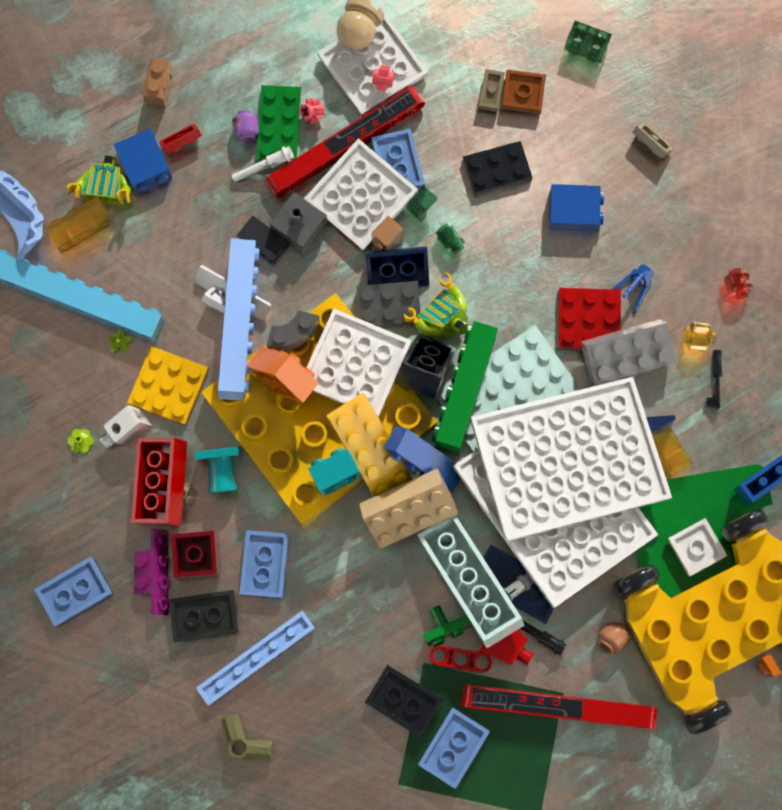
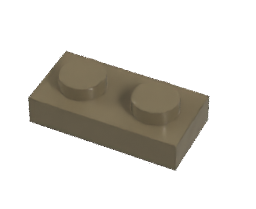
(491, 90)
(648, 136)

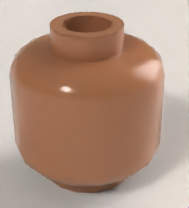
(613, 637)

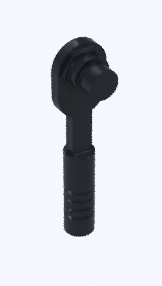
(717, 364)

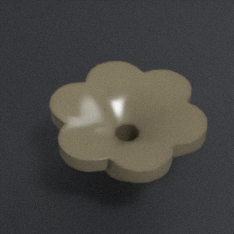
(190, 495)

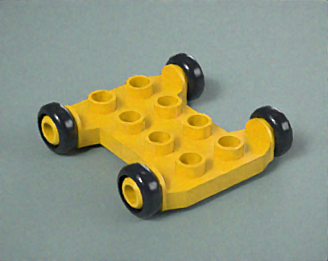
(711, 623)

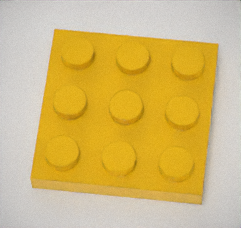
(168, 385)

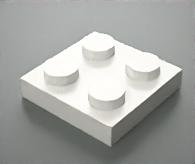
(697, 547)

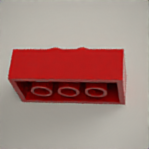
(159, 481)

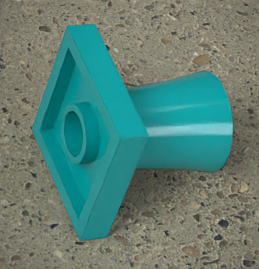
(219, 468)

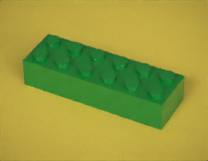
(465, 390)

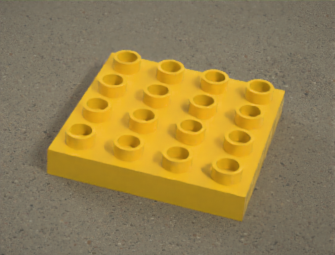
(290, 435)

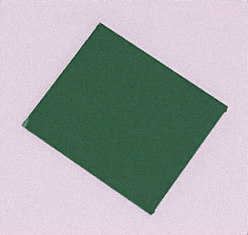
(511, 762)

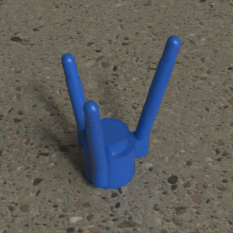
(640, 277)

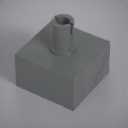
(299, 222)

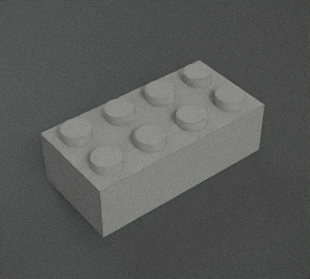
(628, 352)

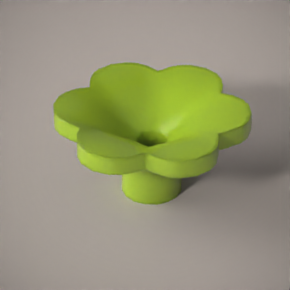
(83, 444)

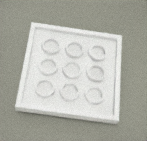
(355, 68)
(361, 193)
(357, 360)

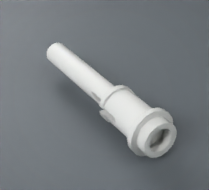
(271, 160)

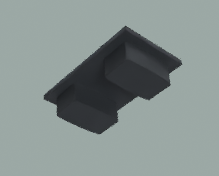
(266, 239)

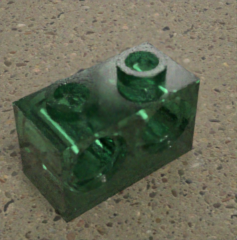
(589, 36)

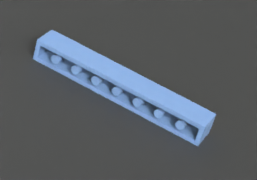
(237, 320)

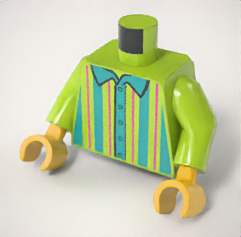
(103, 182)
(443, 315)

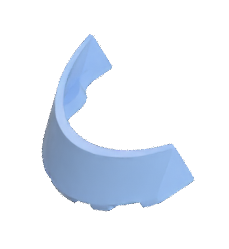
(21, 212)

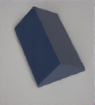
(398, 266)

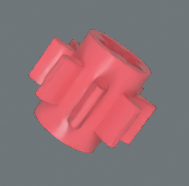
(383, 78)
(312, 111)

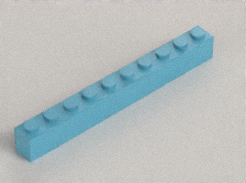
(80, 298)

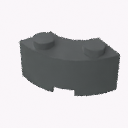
(295, 333)

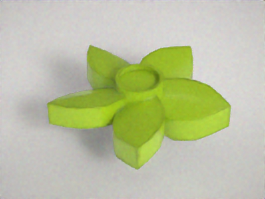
(119, 341)

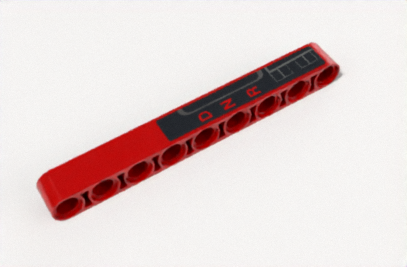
(333, 148)
(559, 706)

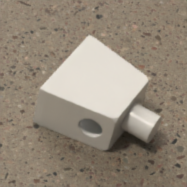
(125, 426)

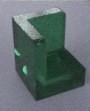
(421, 203)

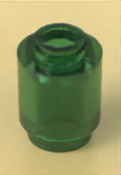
(450, 239)

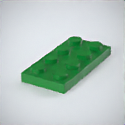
(278, 120)

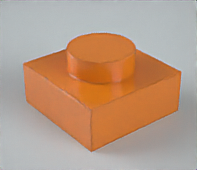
(768, 666)

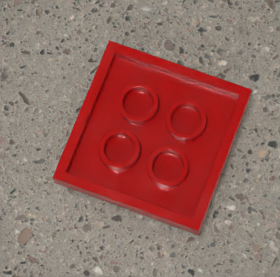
(586, 315)

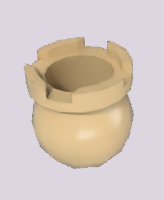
(358, 24)

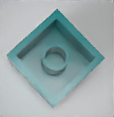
(334, 472)

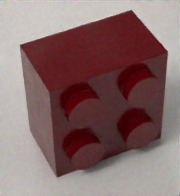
(195, 555)

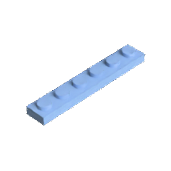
(255, 658)

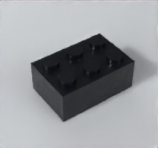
(425, 366)

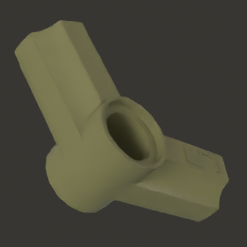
(252, 748)

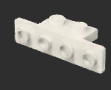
(216, 293)

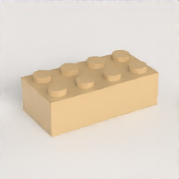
(408, 508)

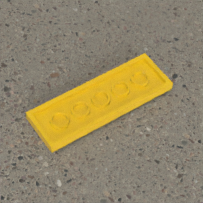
(365, 439)

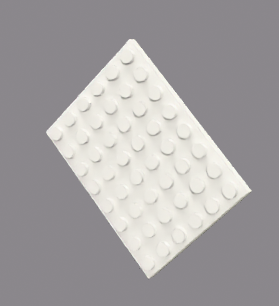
(570, 458)
(568, 556)

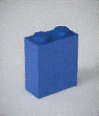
(143, 161)
(575, 207)

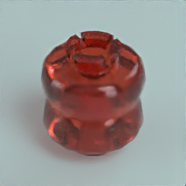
(738, 283)

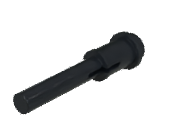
(545, 638)

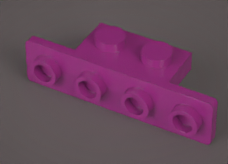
(152, 572)

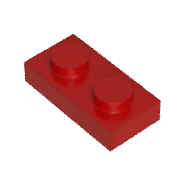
(185, 136)

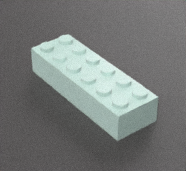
(471, 581)

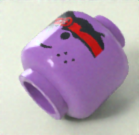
(245, 125)

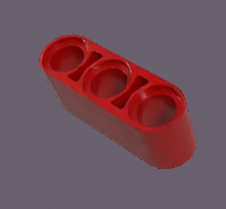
(471, 657)

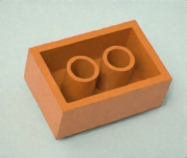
(283, 374)

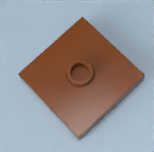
(523, 91)

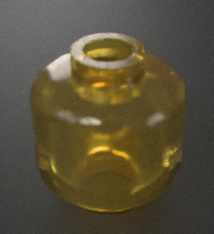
(699, 336)

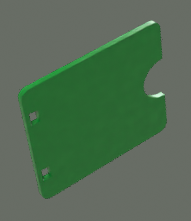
(692, 500)

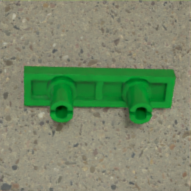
(444, 628)

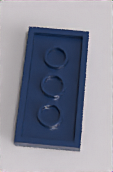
(506, 570)

